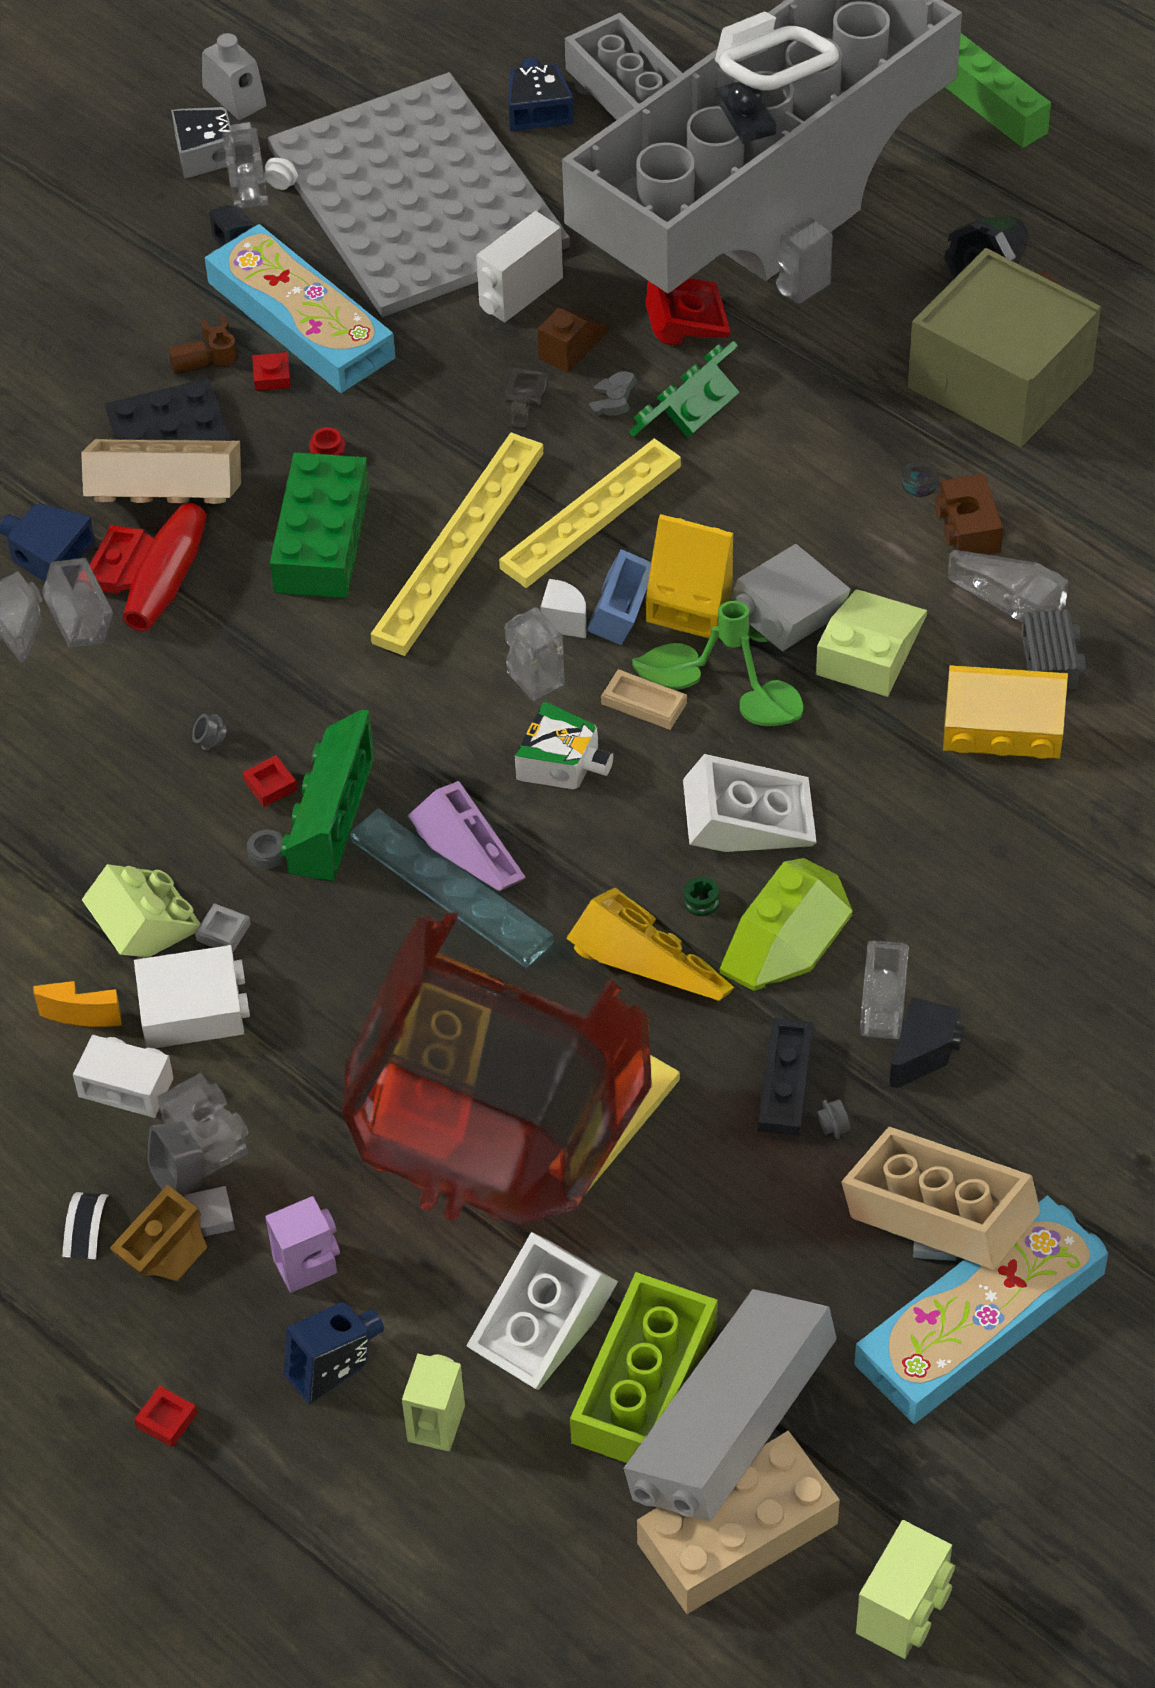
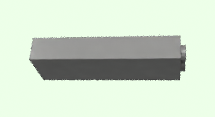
(730, 1405)

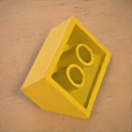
(1005, 712)

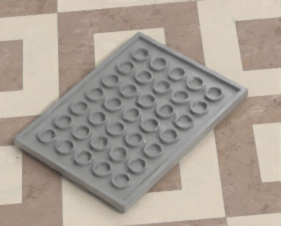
(410, 189)

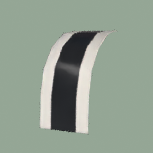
(83, 1225)

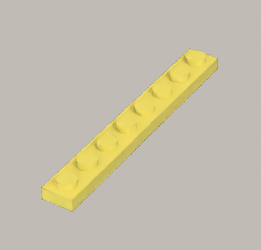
(456, 544)

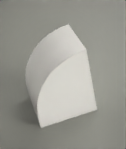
(565, 608)

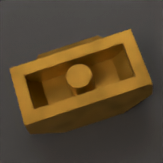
(163, 1237)

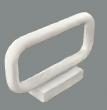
(757, 35)

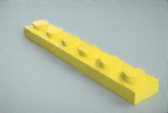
(589, 513)

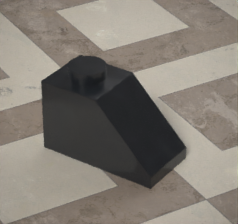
(925, 1041)

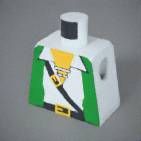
(560, 750)

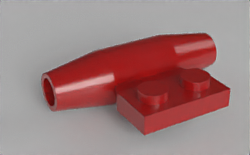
(149, 565)

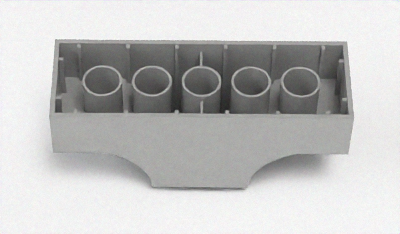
(679, 186)

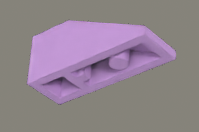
(460, 833)

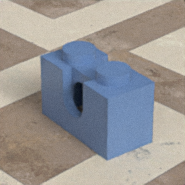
(622, 587)

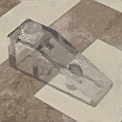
(1008, 583)

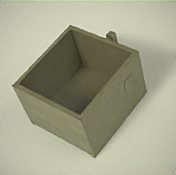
(1003, 347)

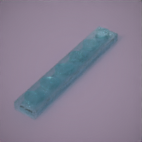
(452, 888)

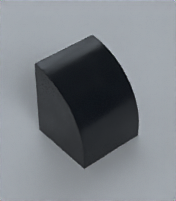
(229, 223)

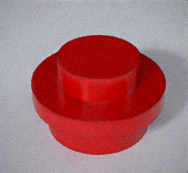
(327, 442)

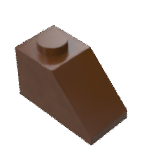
(568, 337)

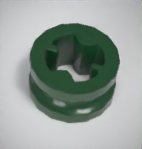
(697, 906)

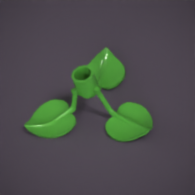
(677, 668)

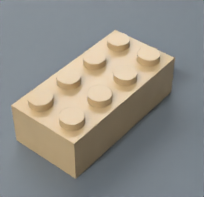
(161, 470)
(941, 1197)
(766, 1516)

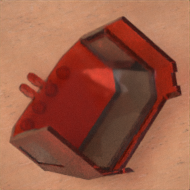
(491, 1084)

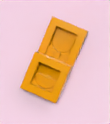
(64, 1005)

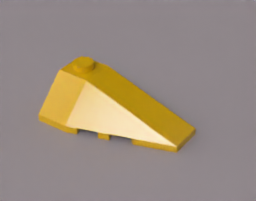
(622, 936)

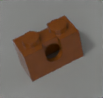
(969, 515)

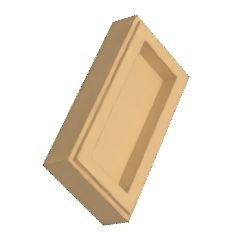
(644, 699)

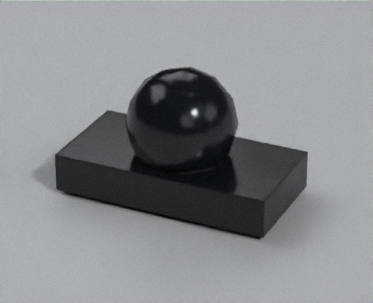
(745, 111)

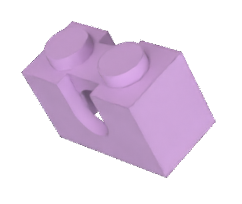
(303, 1243)

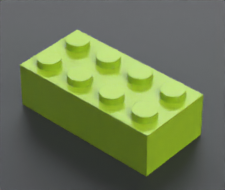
(642, 1365)

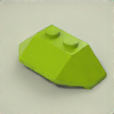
(787, 925)

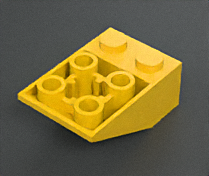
(689, 576)

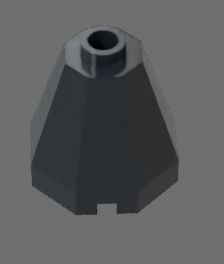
(999, 234)

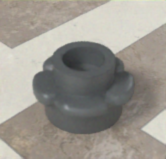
(209, 731)
(833, 1118)

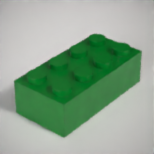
(319, 525)

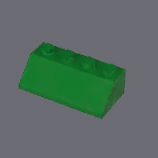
(330, 798)

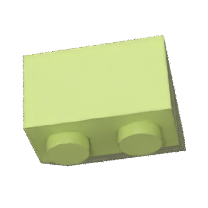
(868, 641)

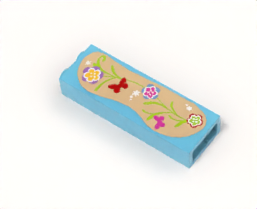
(300, 308)
(979, 1313)

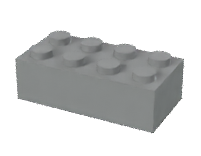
(617, 64)

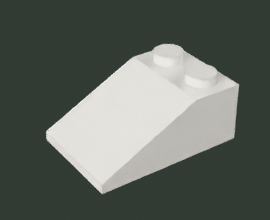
(746, 807)
(541, 1311)

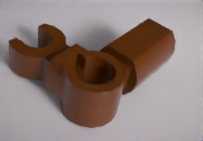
(196, 355)

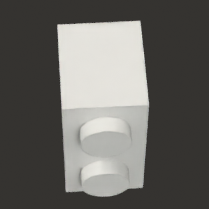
(123, 1075)

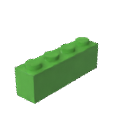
(999, 95)

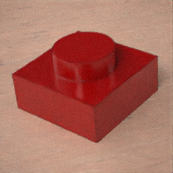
(271, 371)
(270, 781)
(165, 1416)

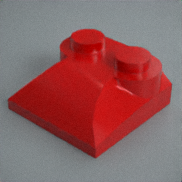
(687, 310)

